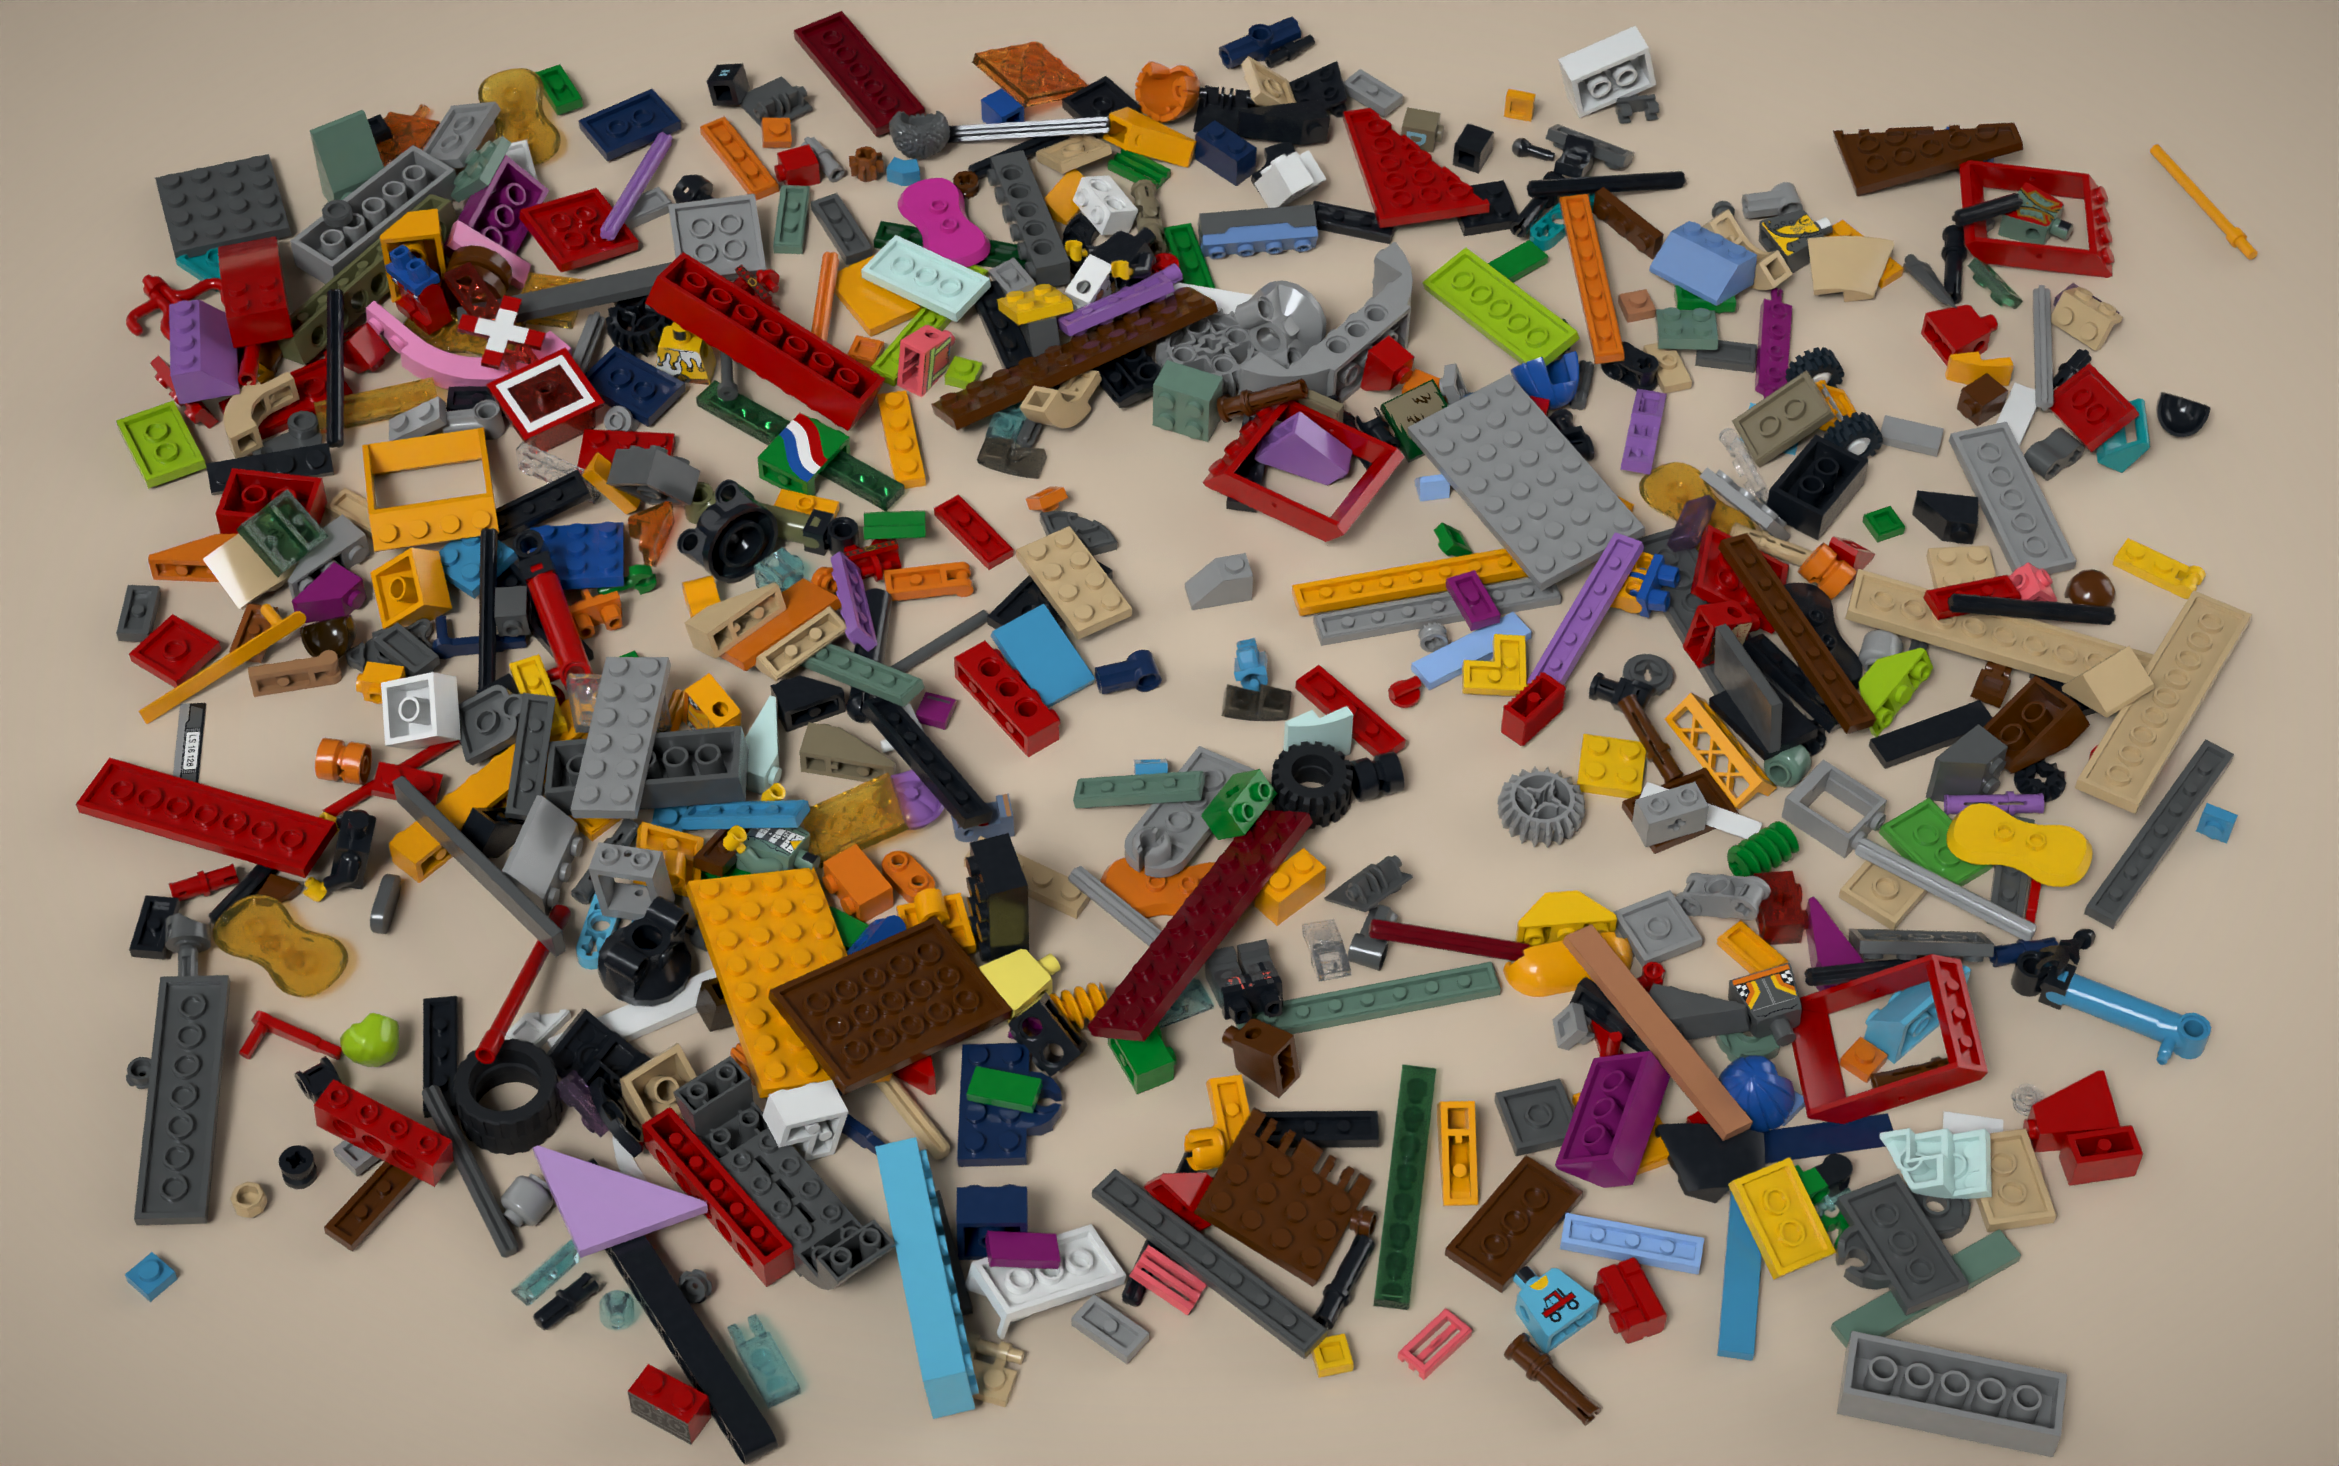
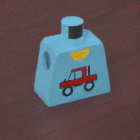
(1553, 1306)

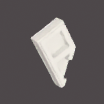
(537, 1027)

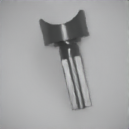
(187, 939)

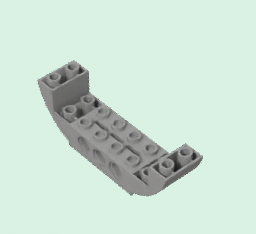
(1340, 359)

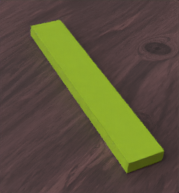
(888, 362)

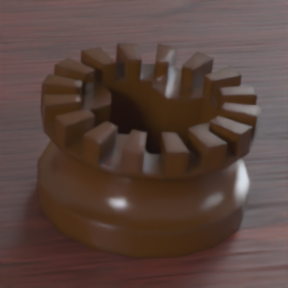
(967, 189)

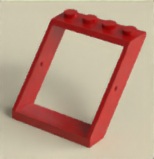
(2091, 262)
(1382, 455)
(1817, 1054)

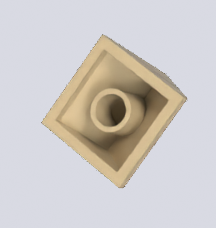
(2111, 683)
(651, 1086)

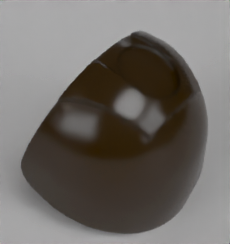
(330, 634)

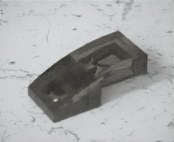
(1005, 457)

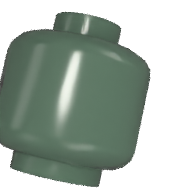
(1788, 766)

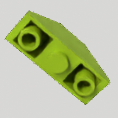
(1891, 684)

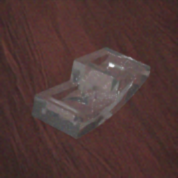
(1326, 950)

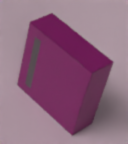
(935, 710)

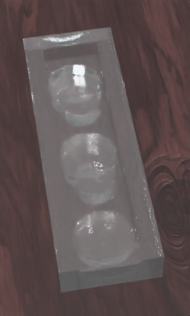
(548, 467)

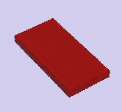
(311, 388)

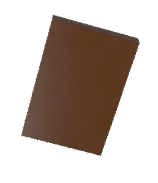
(1711, 792)

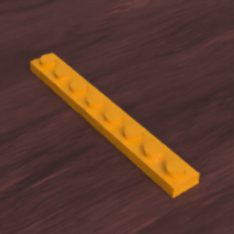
(1401, 581)

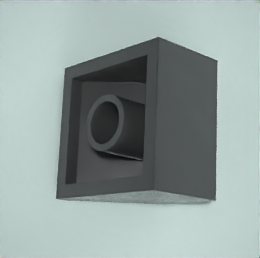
(1968, 766)

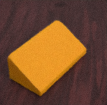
(1060, 198)
(597, 474)

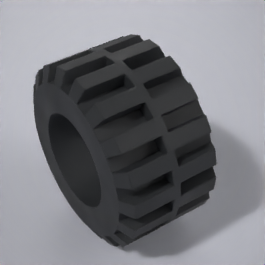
(1316, 765)

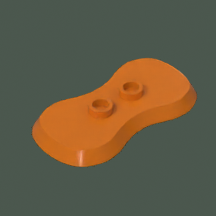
(1149, 894)

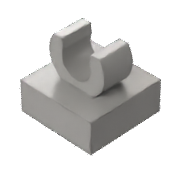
(1571, 1027)

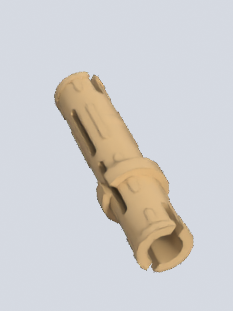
(1773, 546)

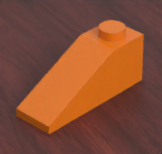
(186, 560)

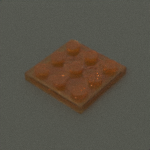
(1029, 73)

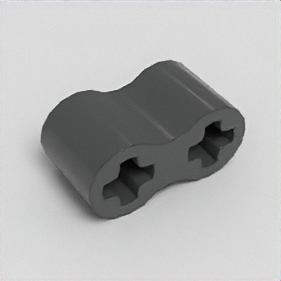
(2054, 453)

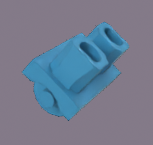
(1250, 665)

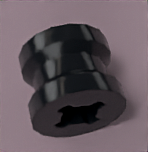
(304, 1173)

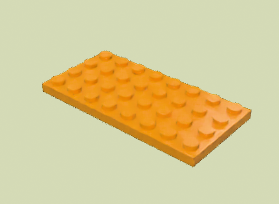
(759, 937)

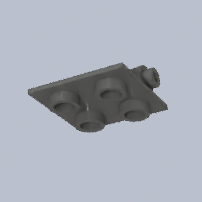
(775, 100)
(1371, 885)

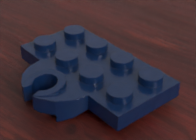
(998, 1134)

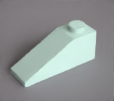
(764, 749)

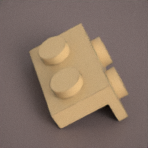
(2085, 317)

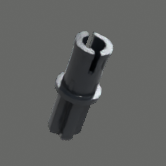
(2073, 365)
(565, 1302)

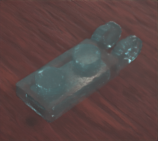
(765, 1363)

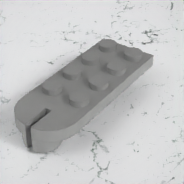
(1175, 831)

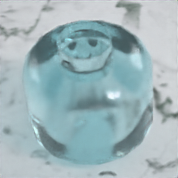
(616, 1310)

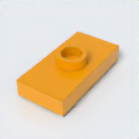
(805, 503)

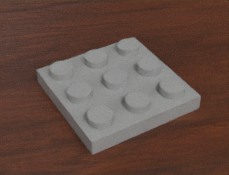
(719, 233)

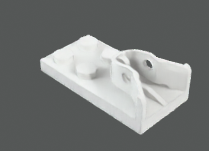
(1019, 1292)

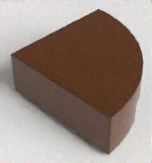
(280, 888)

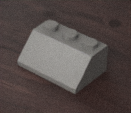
(544, 853)

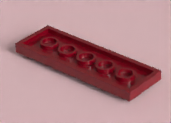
(857, 71)

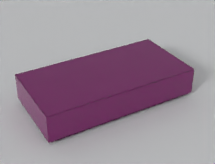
(1022, 1250)

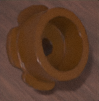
(1363, 1221)

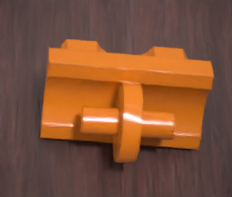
(596, 611)

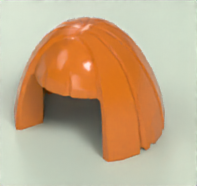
(1166, 92)

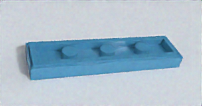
(745, 814)

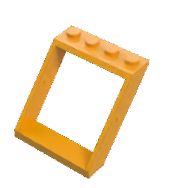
(430, 520)

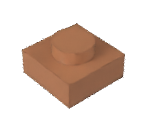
(1636, 305)

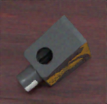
(1790, 236)

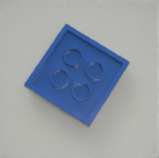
(586, 553)

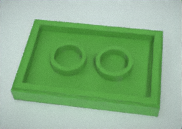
(1922, 837)

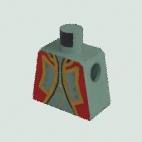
(2036, 218)

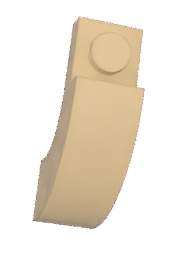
(1770, 266)
(1062, 406)
(251, 407)

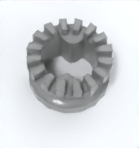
(1429, 632)

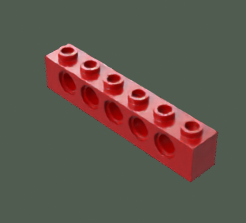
(728, 1204)

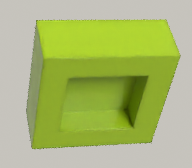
(962, 372)

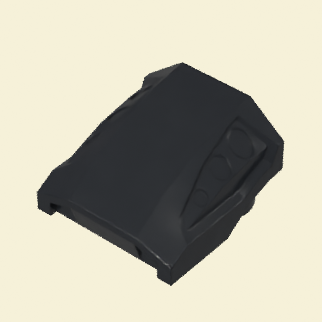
(1129, 377)

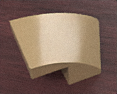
(1848, 265)
(243, 571)

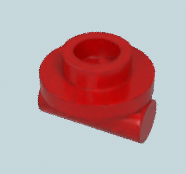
(1405, 692)

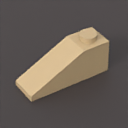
(734, 619)

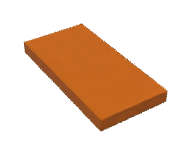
(802, 603)

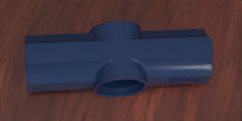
(1260, 42)

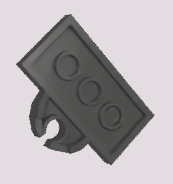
(1896, 1247)

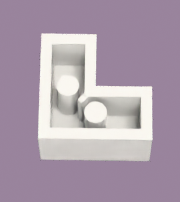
(1289, 178)
(807, 1118)

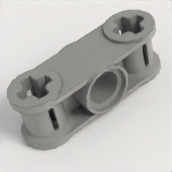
(1723, 896)

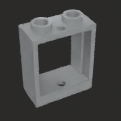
(1846, 789)
(623, 899)

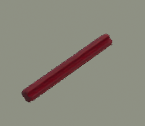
(1446, 940)

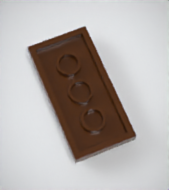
(1513, 1223)

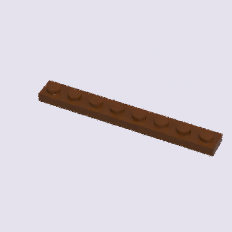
(1797, 633)

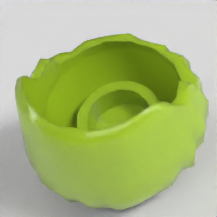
(371, 1041)

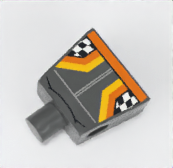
(1770, 1002)

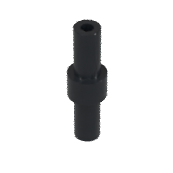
(1289, 50)

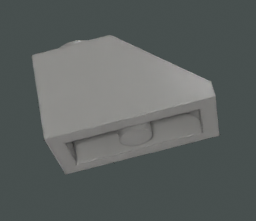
(1221, 583)

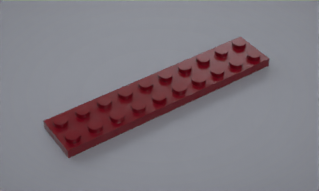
(1198, 927)

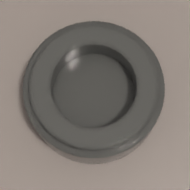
(337, 213)
(303, 425)

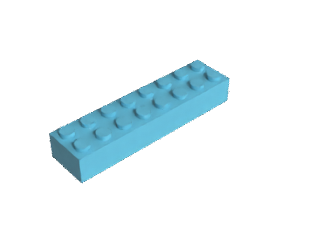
(927, 1278)

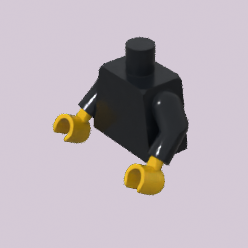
(1128, 255)
(350, 854)

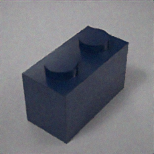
(1225, 153)

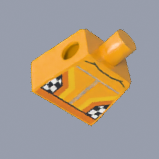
(709, 706)

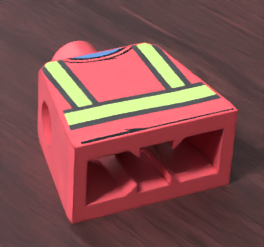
(923, 359)

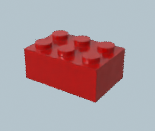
(251, 490)

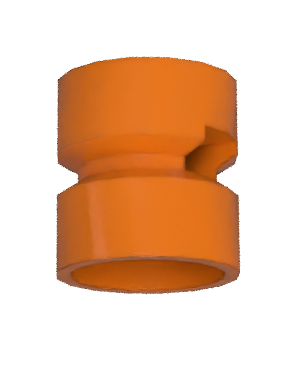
(1827, 571)
(338, 761)

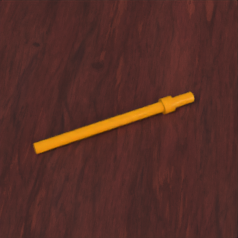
(2234, 235)

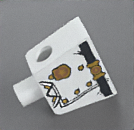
(1091, 283)

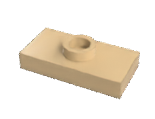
(1671, 371)

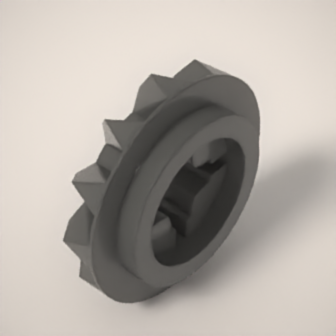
(1659, 670)

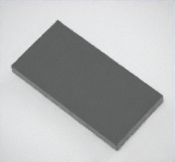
(1748, 688)

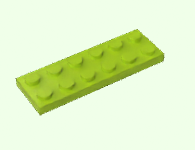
(1500, 309)

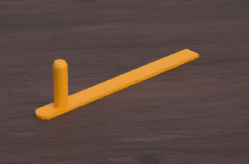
(279, 629)

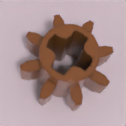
(866, 164)

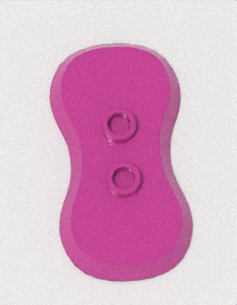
(940, 216)

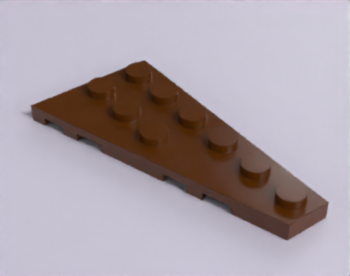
(1913, 153)

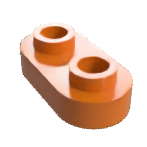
(907, 874)

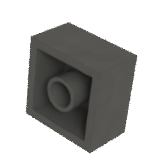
(653, 475)

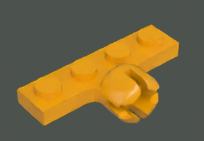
(1229, 1113)

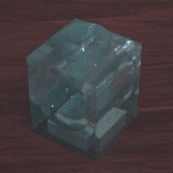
(779, 568)

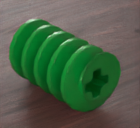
(1763, 850)

